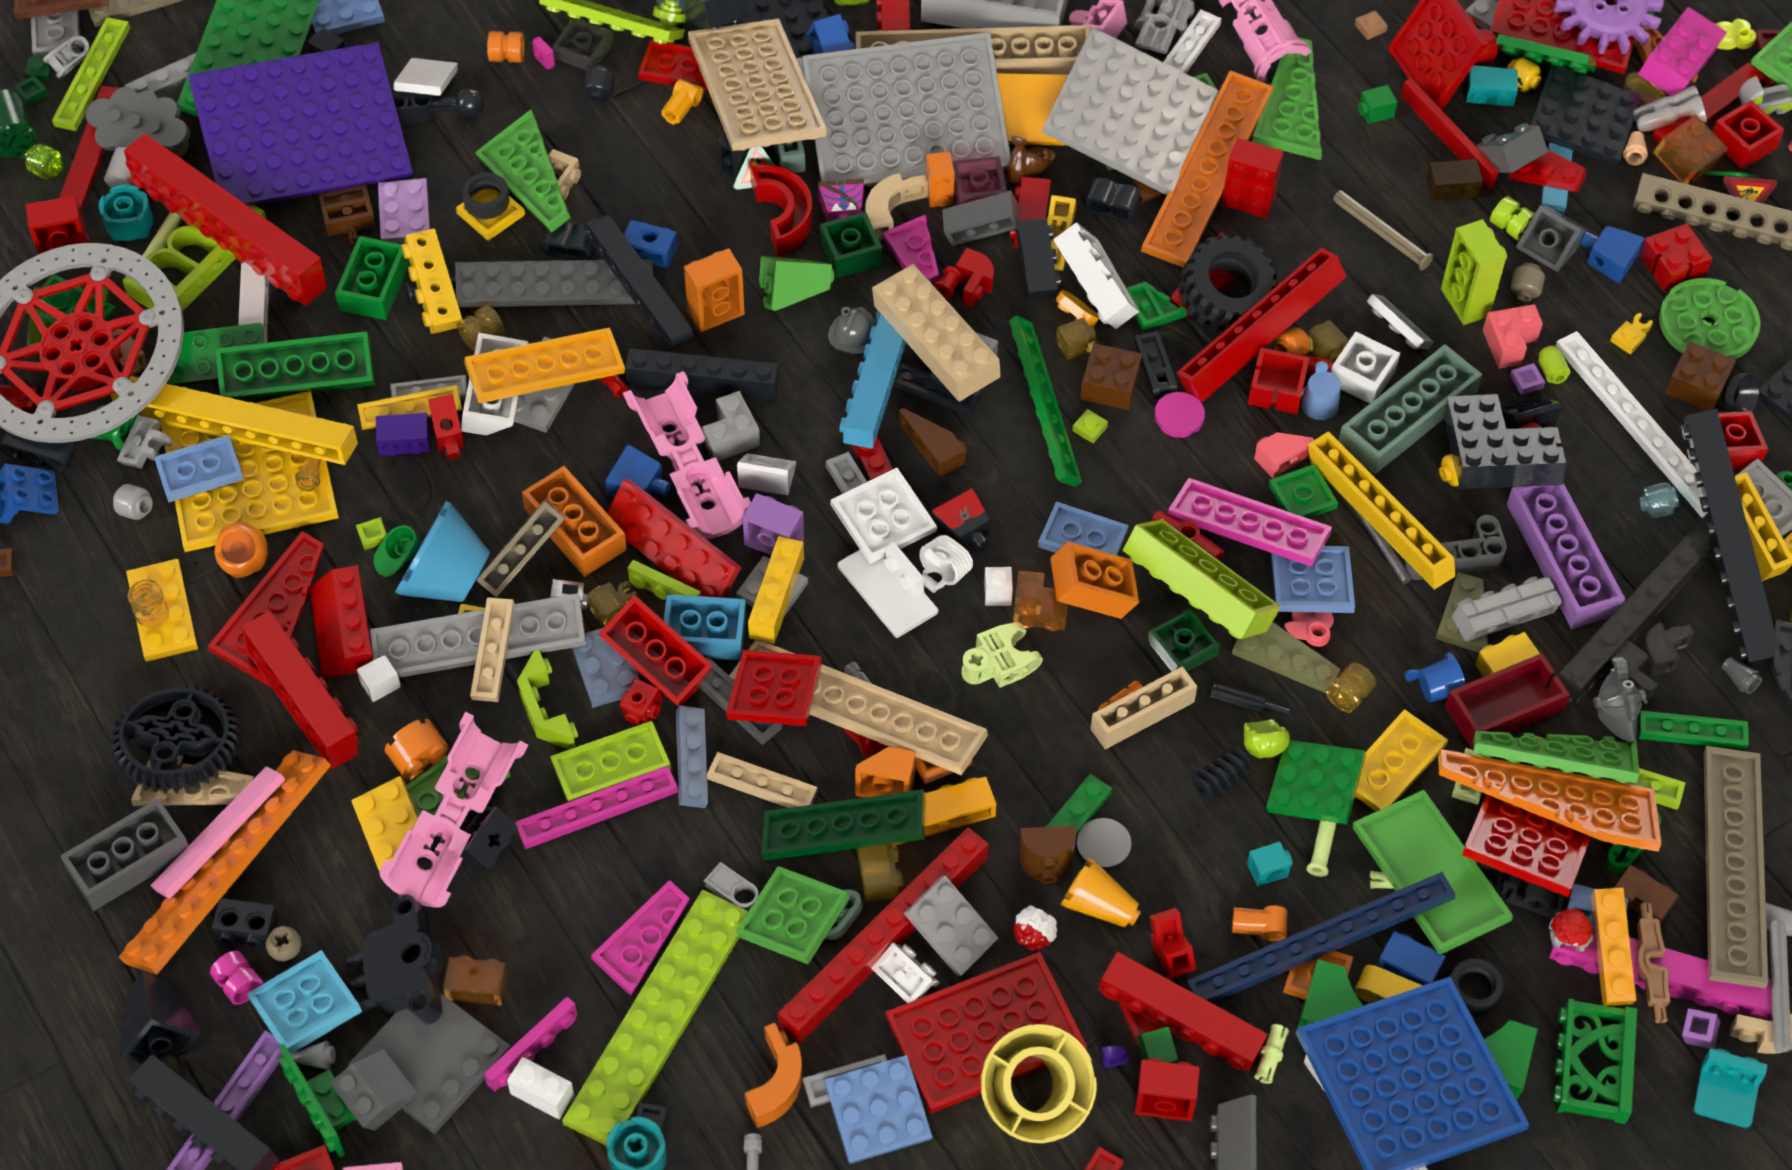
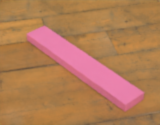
(217, 832)

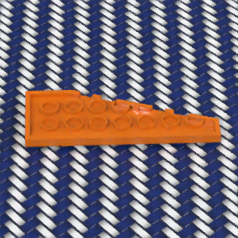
(1587, 804)

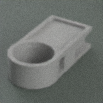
(727, 884)

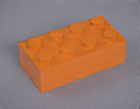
(587, 532)

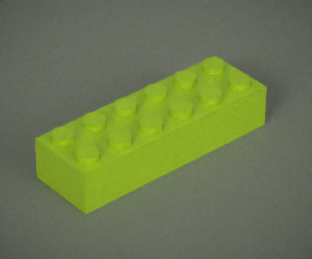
(1201, 579)

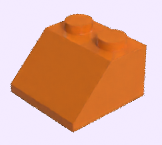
(886, 772)

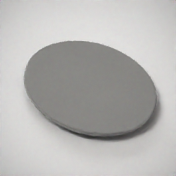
(1104, 842)

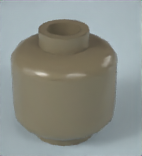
(1527, 281)

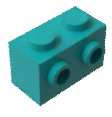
(1491, 86)

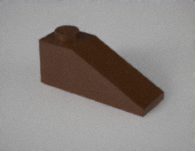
(935, 443)

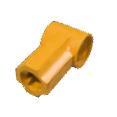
(684, 96)

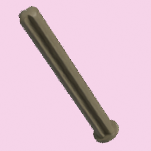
(1383, 229)

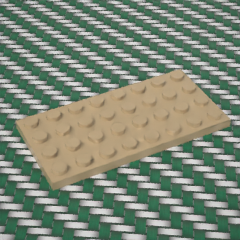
(756, 84)

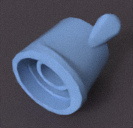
(1322, 394)

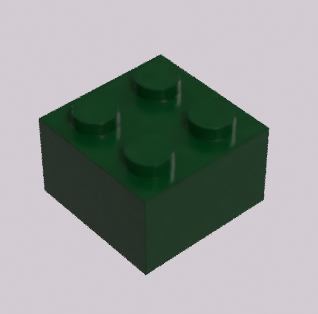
(851, 244)

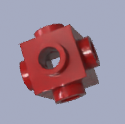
(641, 703)

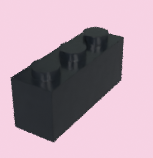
(1037, 258)

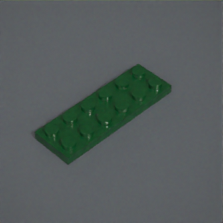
(844, 825)

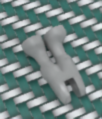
(1669, 109)

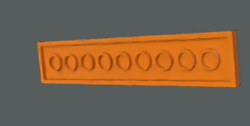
(1205, 168)
(188, 907)

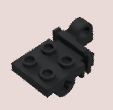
(1524, 893)

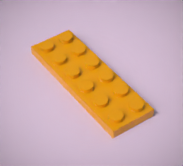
(544, 365)

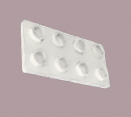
(891, 589)

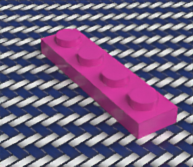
(537, 1038)

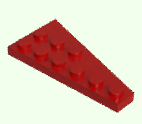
(281, 593)

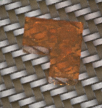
(1036, 604)

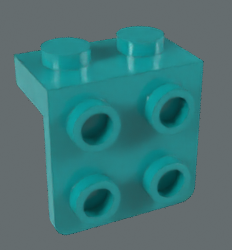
(1728, 1087)

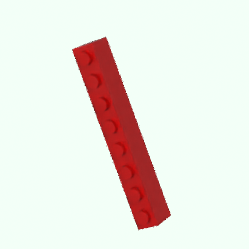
(1261, 324)

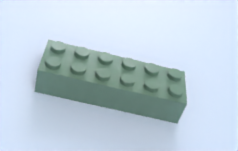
(1408, 409)

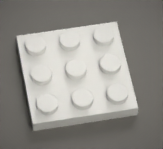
(883, 514)

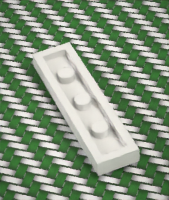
(1193, 41)

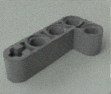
(1477, 548)

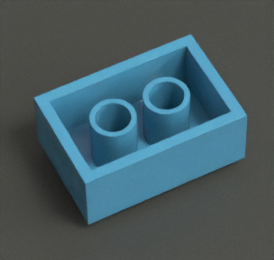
(709, 624)

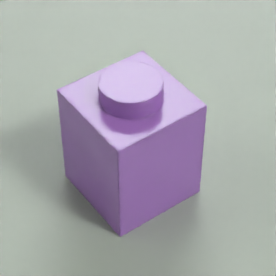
(1701, 1028)

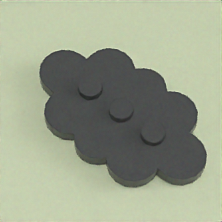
(131, 115)

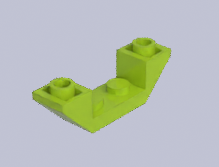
(552, 730)

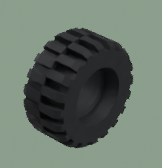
(1232, 256)

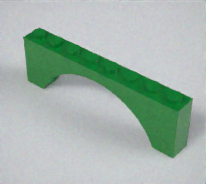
(1332, 994)

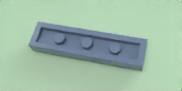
(691, 757)

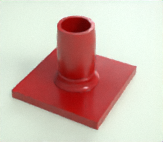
(1441, 47)

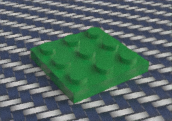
(1316, 782)

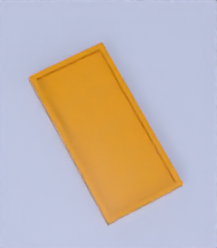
(1027, 104)

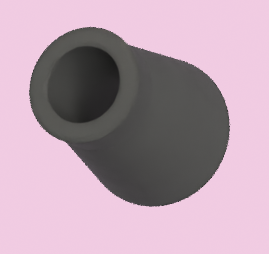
(1743, 676)

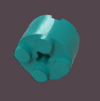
(126, 213)
(628, 1138)

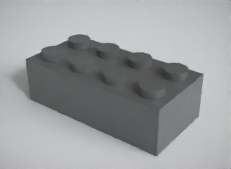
(125, 854)

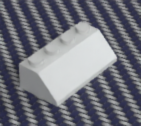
(495, 414)

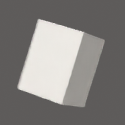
(765, 473)

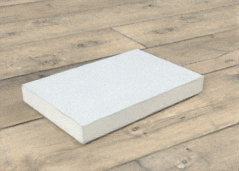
(425, 76)

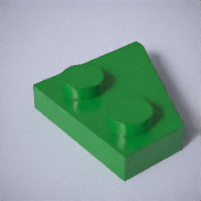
(1153, 306)

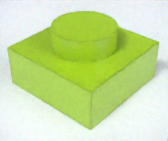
(1090, 426)

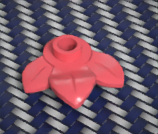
(1307, 624)

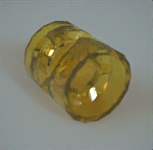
(484, 321)
(148, 603)
(1351, 686)

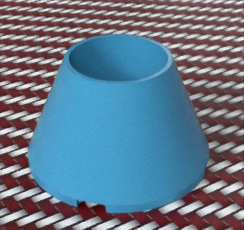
(445, 560)

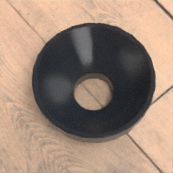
(1741, 393)

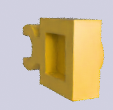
(1630, 335)

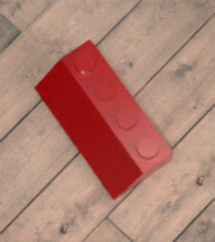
(341, 622)
(656, 651)

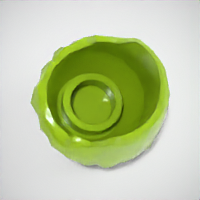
(1265, 738)

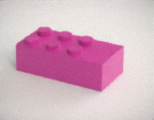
(1682, 52)

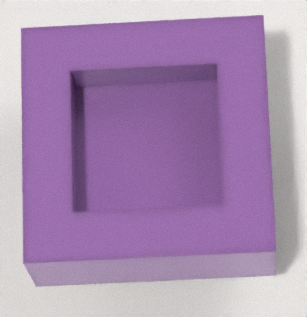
(1527, 379)

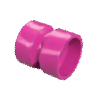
(235, 976)

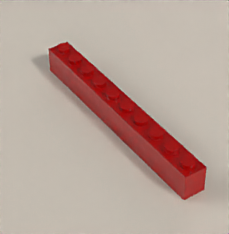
(891, 926)

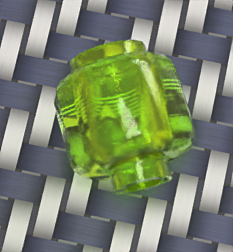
(43, 161)

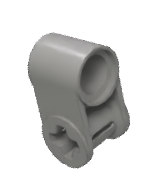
(64, 59)

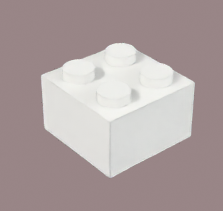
(1365, 367)

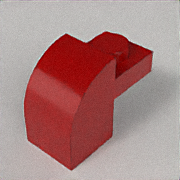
(977, 274)
(1170, 944)

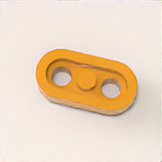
(1071, 304)

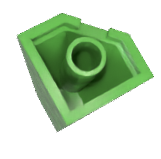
(792, 280)

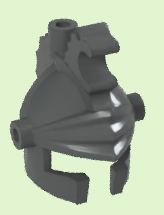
(1619, 702)

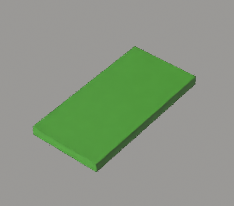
(1415, 843)

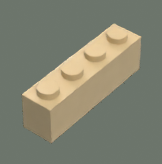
(1143, 707)

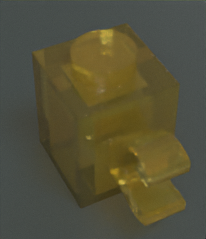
(606, 602)

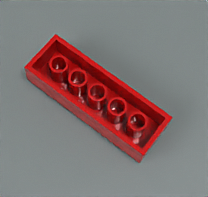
(300, 689)

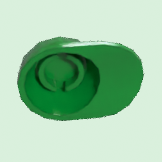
(396, 549)

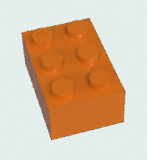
(714, 290)
(1094, 580)

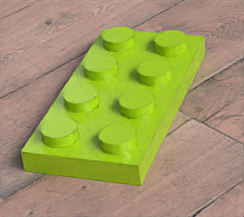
(609, 761)

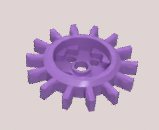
(1610, 22)

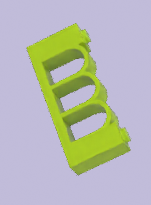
(198, 275)

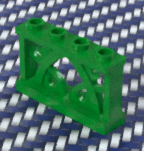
(1625, 1037)

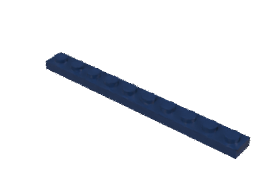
(1322, 938)

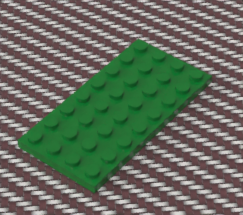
(248, 34)

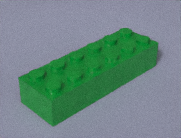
(295, 366)

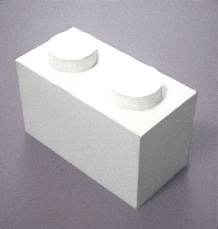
(540, 1088)

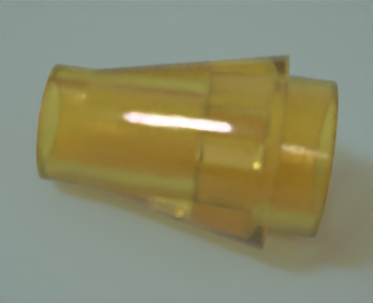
(309, 474)

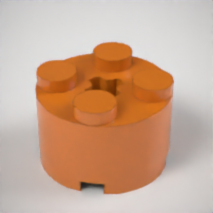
(416, 749)

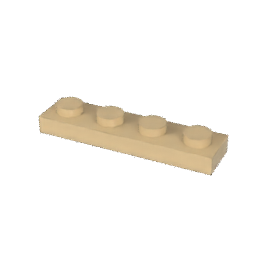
(492, 649)
(760, 782)

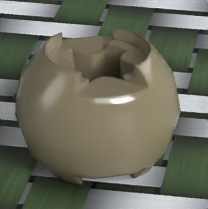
(285, 952)

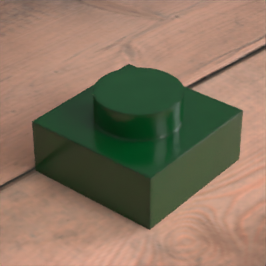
(38, 68)
(31, 90)

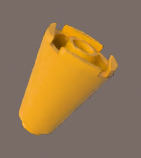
(1101, 896)

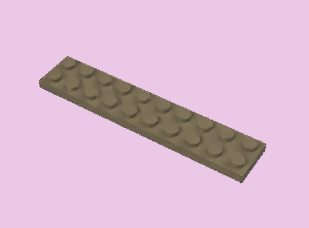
(1735, 868)

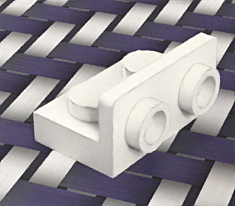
(905, 973)

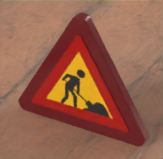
(1749, 188)

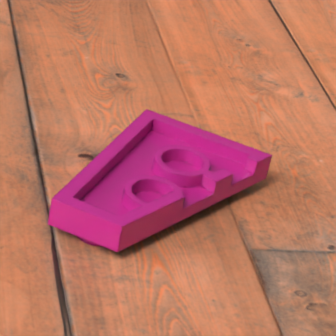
(912, 245)

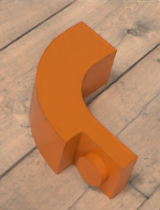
(779, 1093)

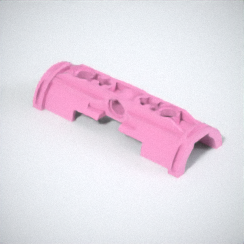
(1271, 45)
(678, 409)
(492, 763)

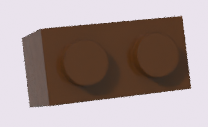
(1643, 889)

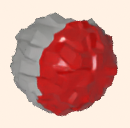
(1572, 929)

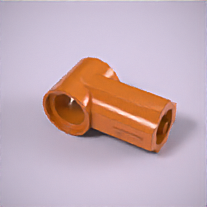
(1269, 922)

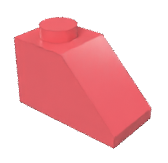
(1281, 452)

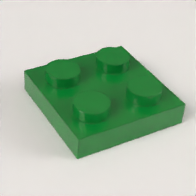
(1303, 492)

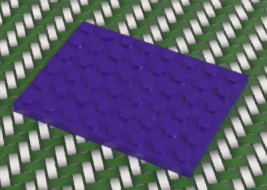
(300, 124)

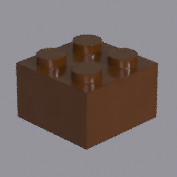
(1111, 376)
(1700, 376)

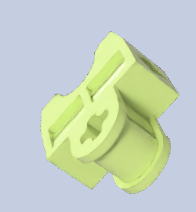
(998, 658)

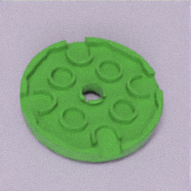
(1732, 310)

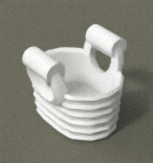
(947, 559)

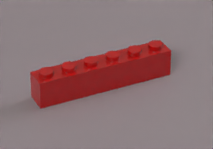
(1183, 1011)

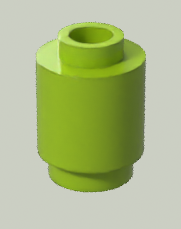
(1553, 365)

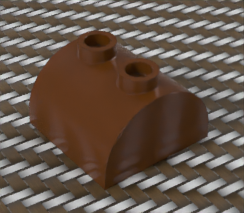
(1047, 852)

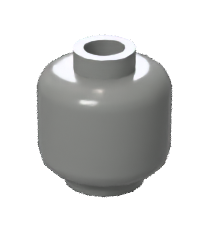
(132, 502)

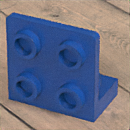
(26, 490)

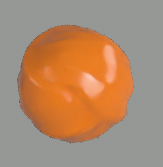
(241, 549)

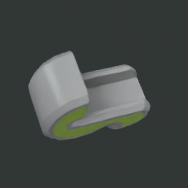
(1768, 99)

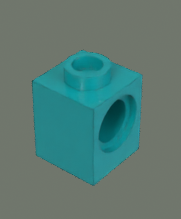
(1269, 863)

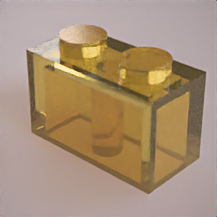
(878, 872)

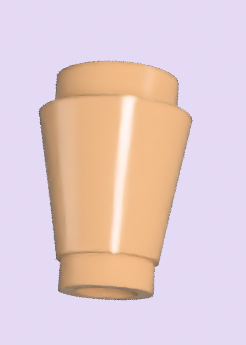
(1635, 150)

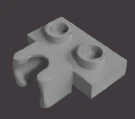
(143, 442)

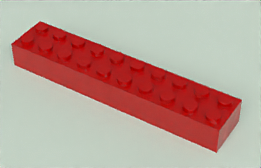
(225, 219)

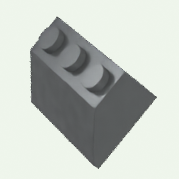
(1234, 1134)

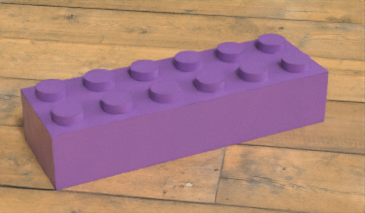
(1566, 553)

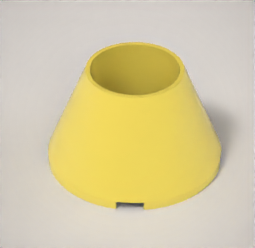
(1071, 1076)

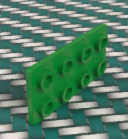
(198, 353)
(322, 1101)

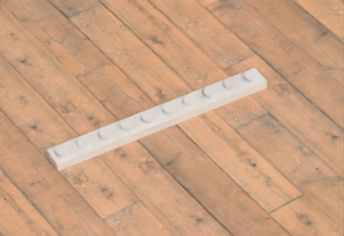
(1632, 416)

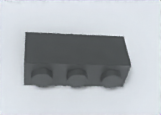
(981, 218)

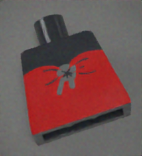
(963, 520)

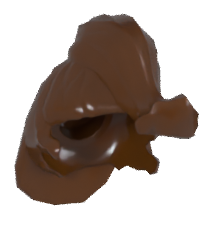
(1027, 162)

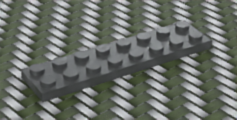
(539, 283)

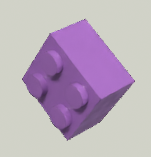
(767, 520)

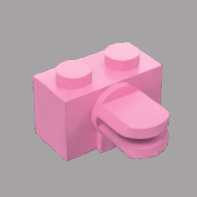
(1106, 16)

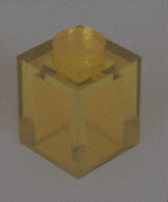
(1075, 338)
(1327, 340)

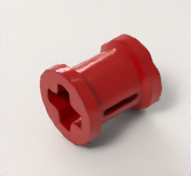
(948, 282)

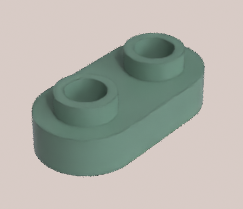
(847, 916)

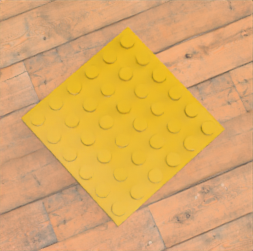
(265, 496)

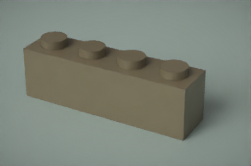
(521, 547)

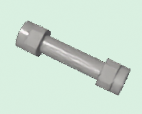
(752, 1147)

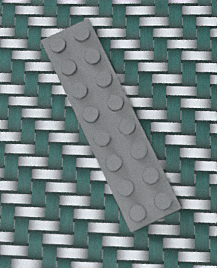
(455, 639)

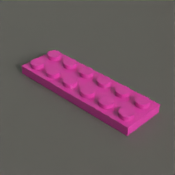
(1250, 522)

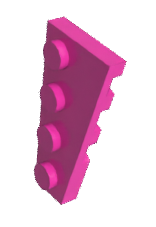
(639, 939)

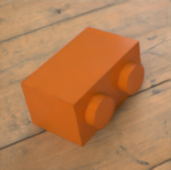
(940, 179)

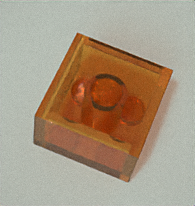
(1690, 150)

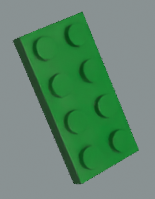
(1537, 52)

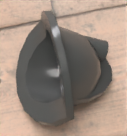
(851, 330)

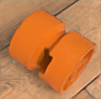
(505, 46)

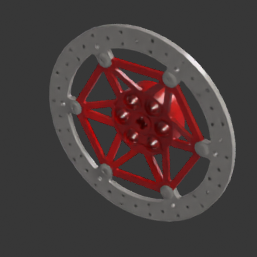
(85, 340)

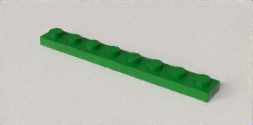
(1045, 402)

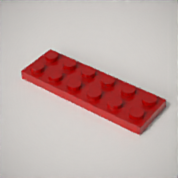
(672, 542)

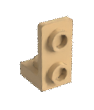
(567, 168)

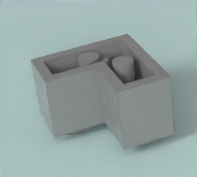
(734, 431)

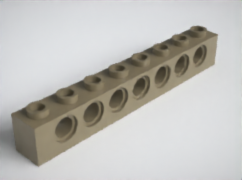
(1720, 203)

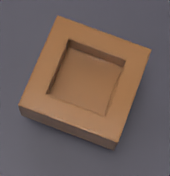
(1371, 25)

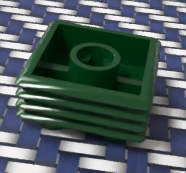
(1186, 629)

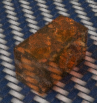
(475, 980)

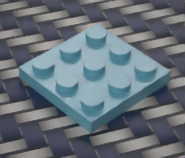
(304, 1002)

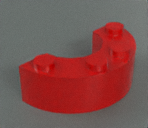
(792, 194)

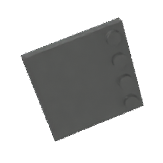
(439, 1059)

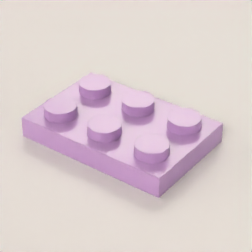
(403, 209)

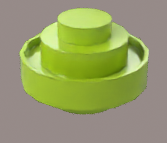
(670, 13)

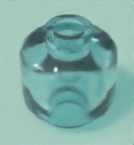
(1659, 500)

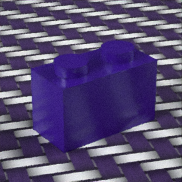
(402, 434)

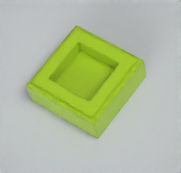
(371, 533)

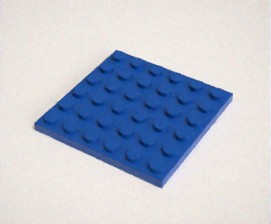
(1412, 1078)

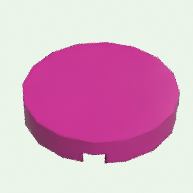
(1179, 414)

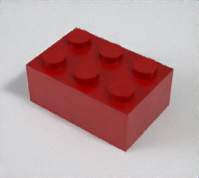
(1252, 178)
(56, 223)

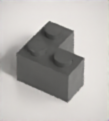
(1514, 149)

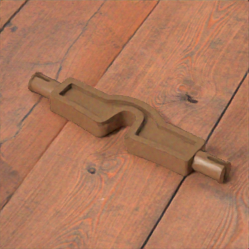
(1654, 976)

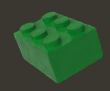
(372, 278)

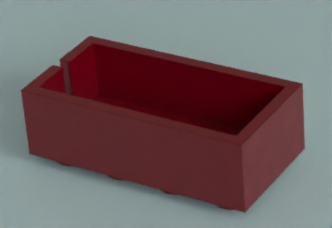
(1508, 699)

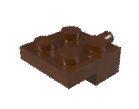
(347, 211)

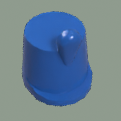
(1438, 678)

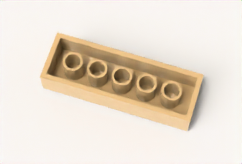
(936, 332)

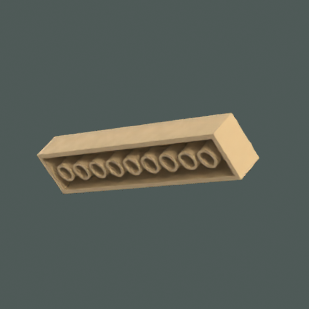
(1015, 49)

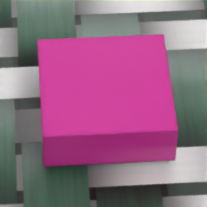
(543, 53)

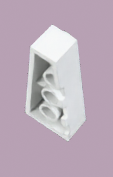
(1096, 275)

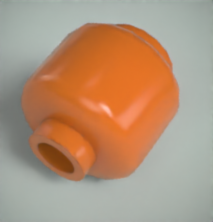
(1293, 341)

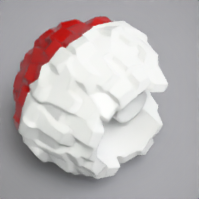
(1035, 928)

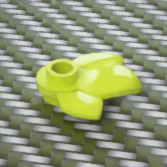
(1738, 35)

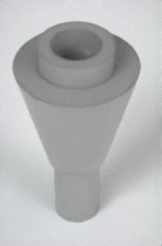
(318, 1055)

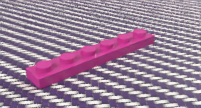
(596, 807)

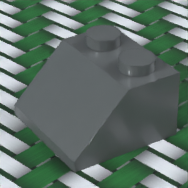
(1551, 237)
(374, 1089)

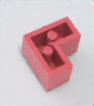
(1509, 331)

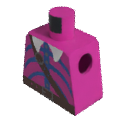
(841, 198)

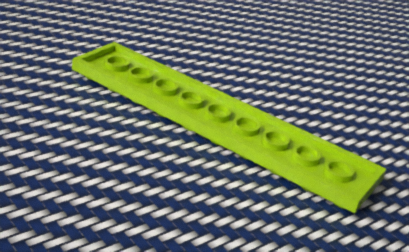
(656, 1018)

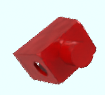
(446, 426)

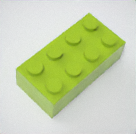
(1473, 271)

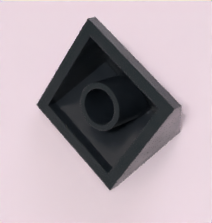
(1535, 409)

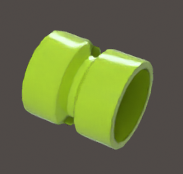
(1511, 216)

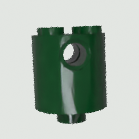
(15, 126)

